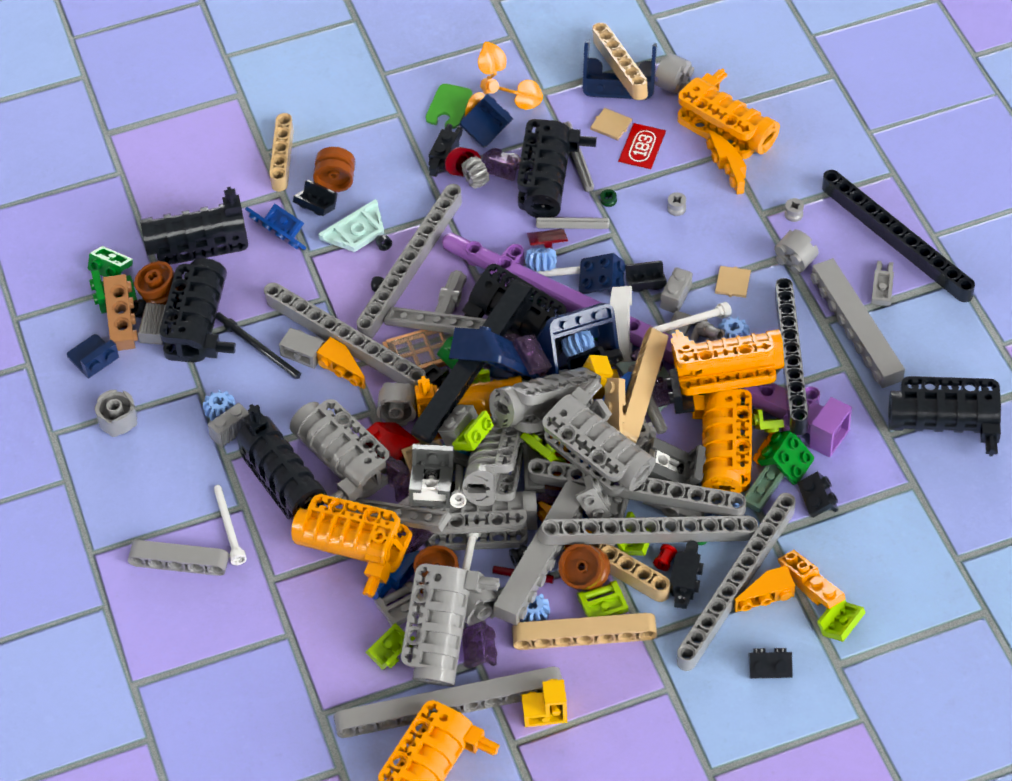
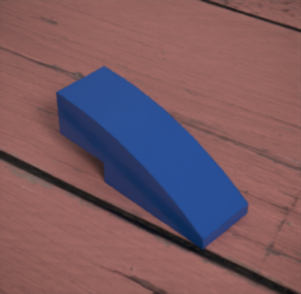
(399, 577)

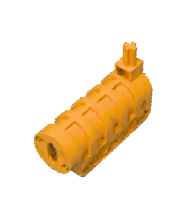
(727, 117)
(722, 438)
(435, 745)

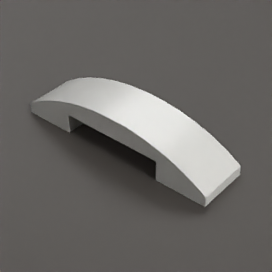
(621, 301)

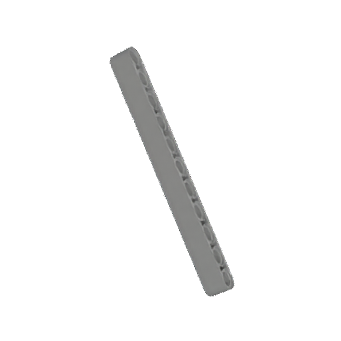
(410, 260)
(328, 326)
(645, 493)
(641, 535)
(732, 587)
(460, 698)

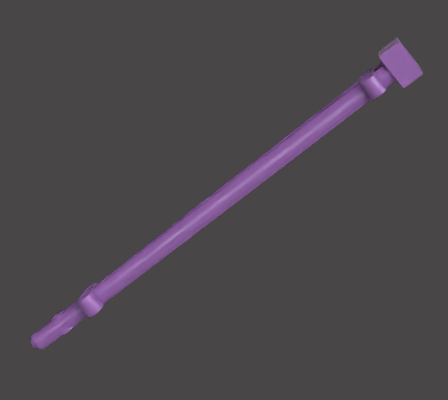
(826, 423)

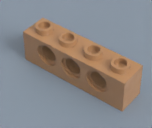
(113, 287)

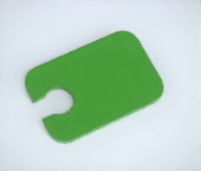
(449, 101)

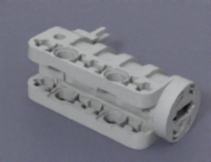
(528, 402)
(595, 442)
(342, 449)
(440, 620)

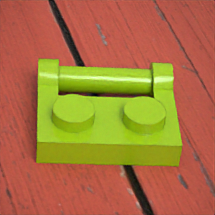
(535, 444)
(605, 606)

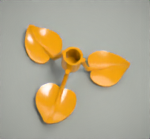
(492, 60)

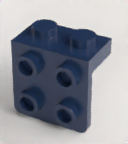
(486, 121)
(601, 273)
(93, 355)

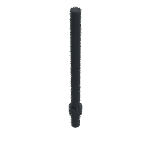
(232, 326)

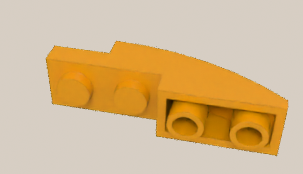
(728, 159)
(809, 581)

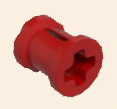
(665, 557)

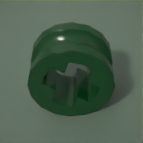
(608, 202)

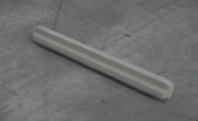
(581, 167)

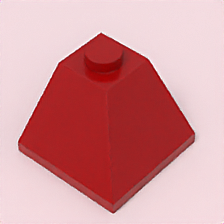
(392, 437)

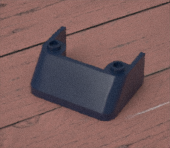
(608, 84)
(597, 319)
(489, 348)

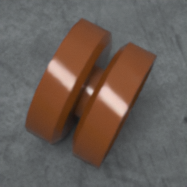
(334, 168)
(155, 282)
(437, 556)
(573, 562)

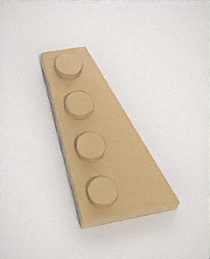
(615, 400)

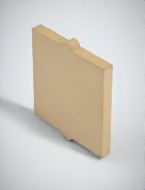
(611, 124)
(732, 281)

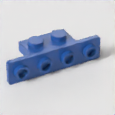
(282, 222)

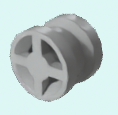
(676, 204)
(794, 210)

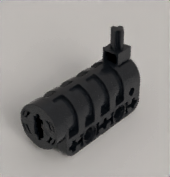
(549, 152)
(197, 232)
(194, 313)
(532, 317)
(948, 407)
(276, 464)

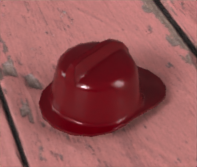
(456, 158)

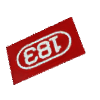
(642, 146)

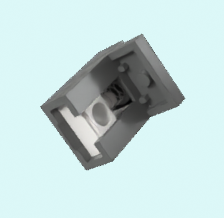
(676, 464)
(431, 476)

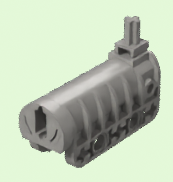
(490, 465)
(501, 518)

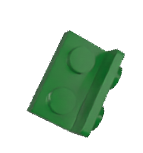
(108, 262)

